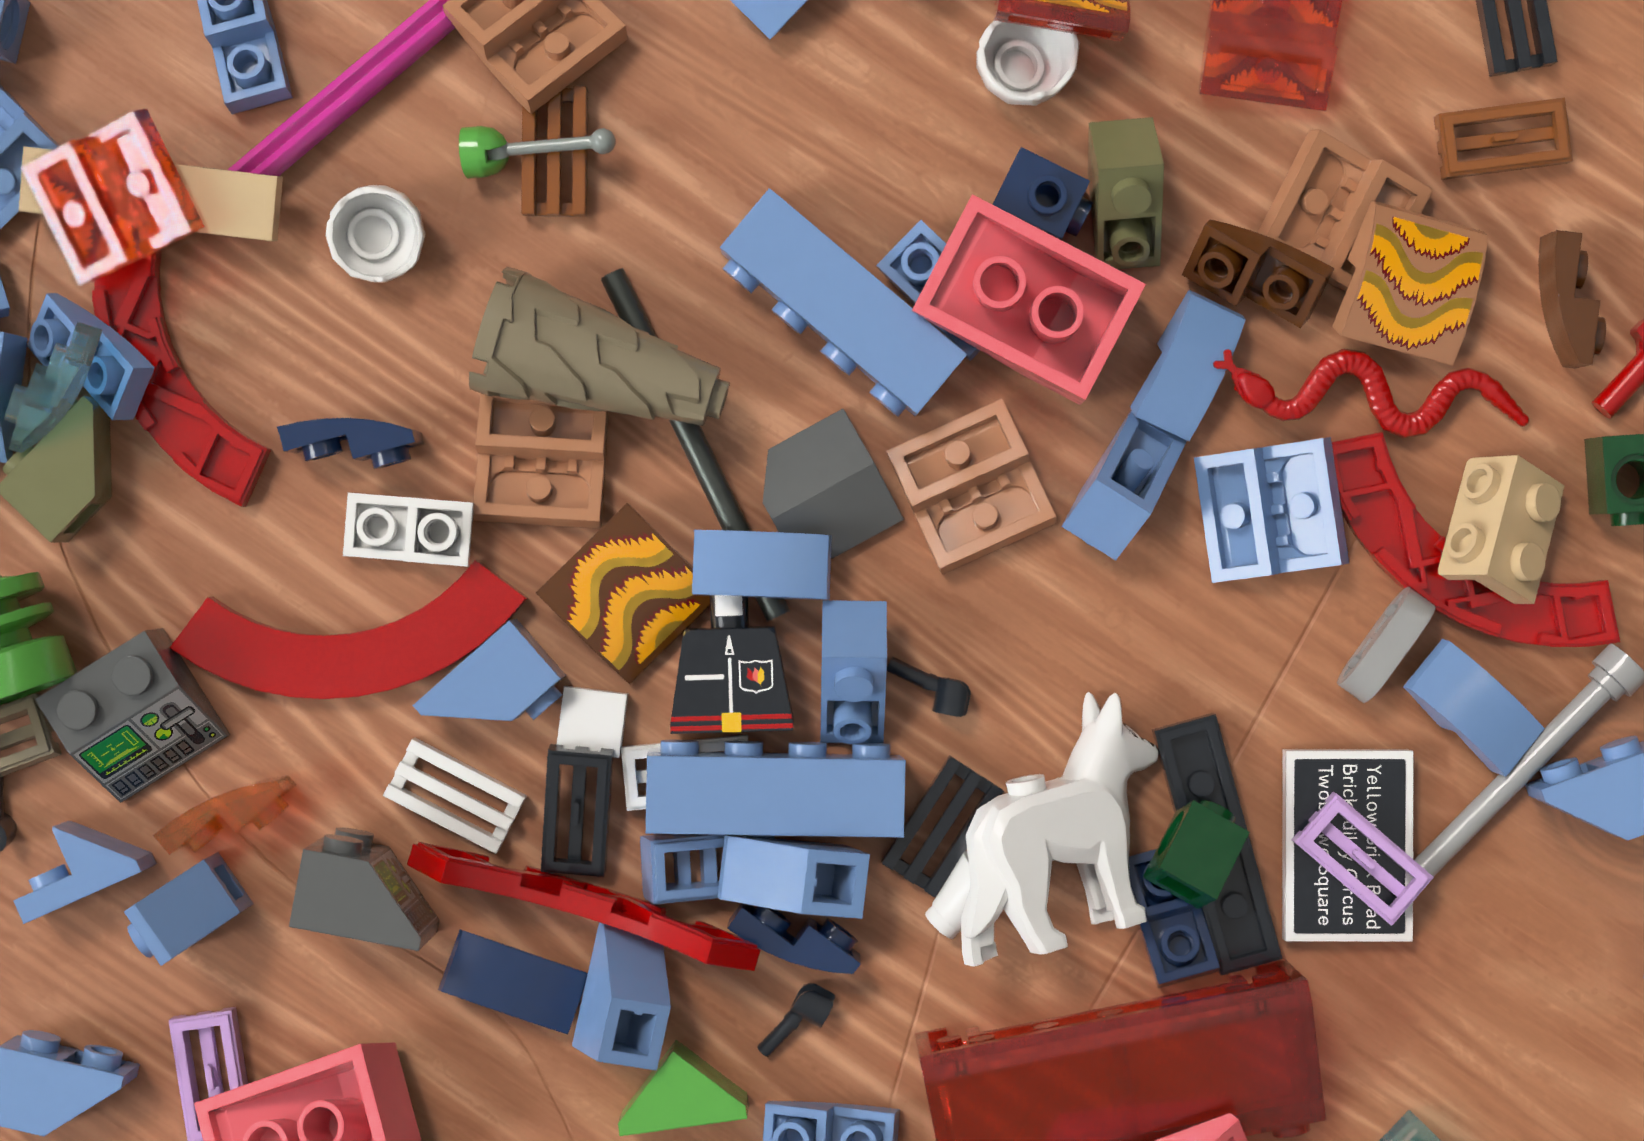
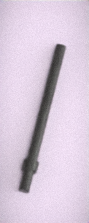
(691, 436)

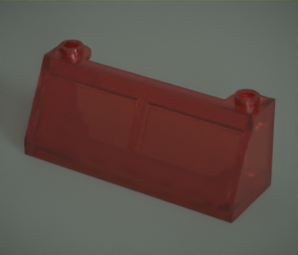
(1136, 1067)

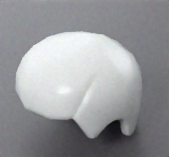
(1025, 62)
(375, 233)

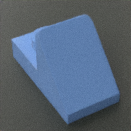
(94, 863)

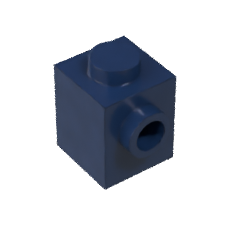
(1044, 195)

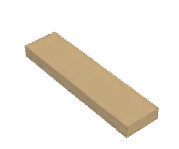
(225, 199)

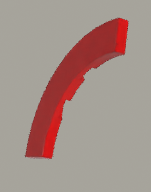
(172, 405)
(1411, 552)
(351, 662)
(586, 900)

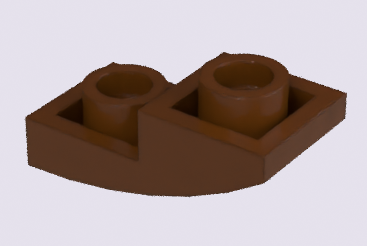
(1254, 266)
(1570, 321)

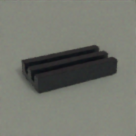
(1522, 60)
(580, 760)
(913, 871)

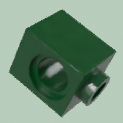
(1603, 461)
(1197, 852)

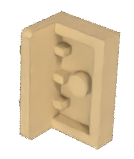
(1502, 526)

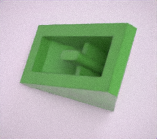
(682, 1095)

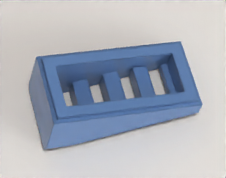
(653, 866)

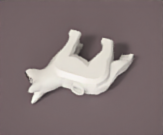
(1062, 820)

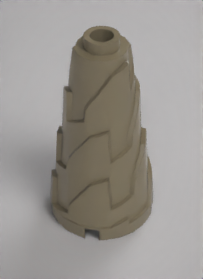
(586, 358)

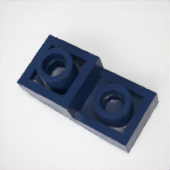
(368, 439)
(1174, 930)
(814, 946)
(513, 981)

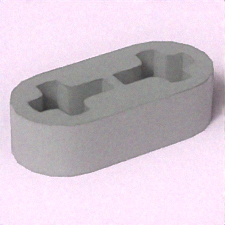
(1386, 645)

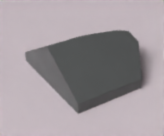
(828, 485)

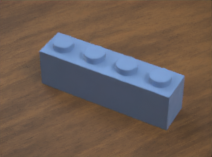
(841, 303)
(775, 792)

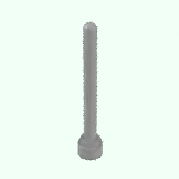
(1611, 678)

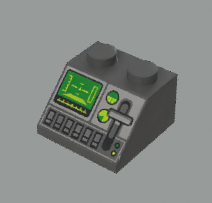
(133, 715)
(360, 893)

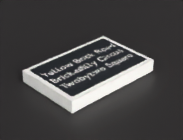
(1381, 790)

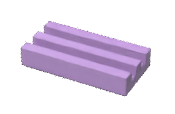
(1320, 822)
(233, 1052)

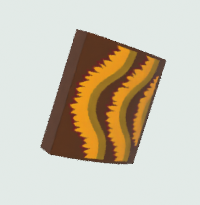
(626, 593)

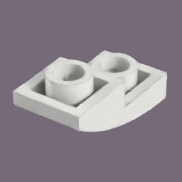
(408, 529)

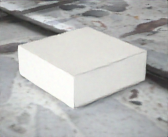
(592, 719)

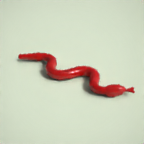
(1261, 395)

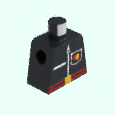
(730, 675)

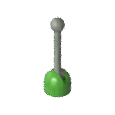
(486, 151)

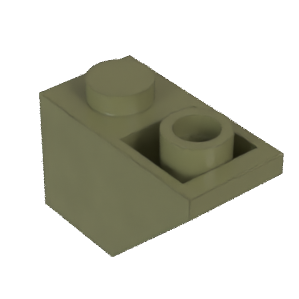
(1126, 192)
(64, 475)

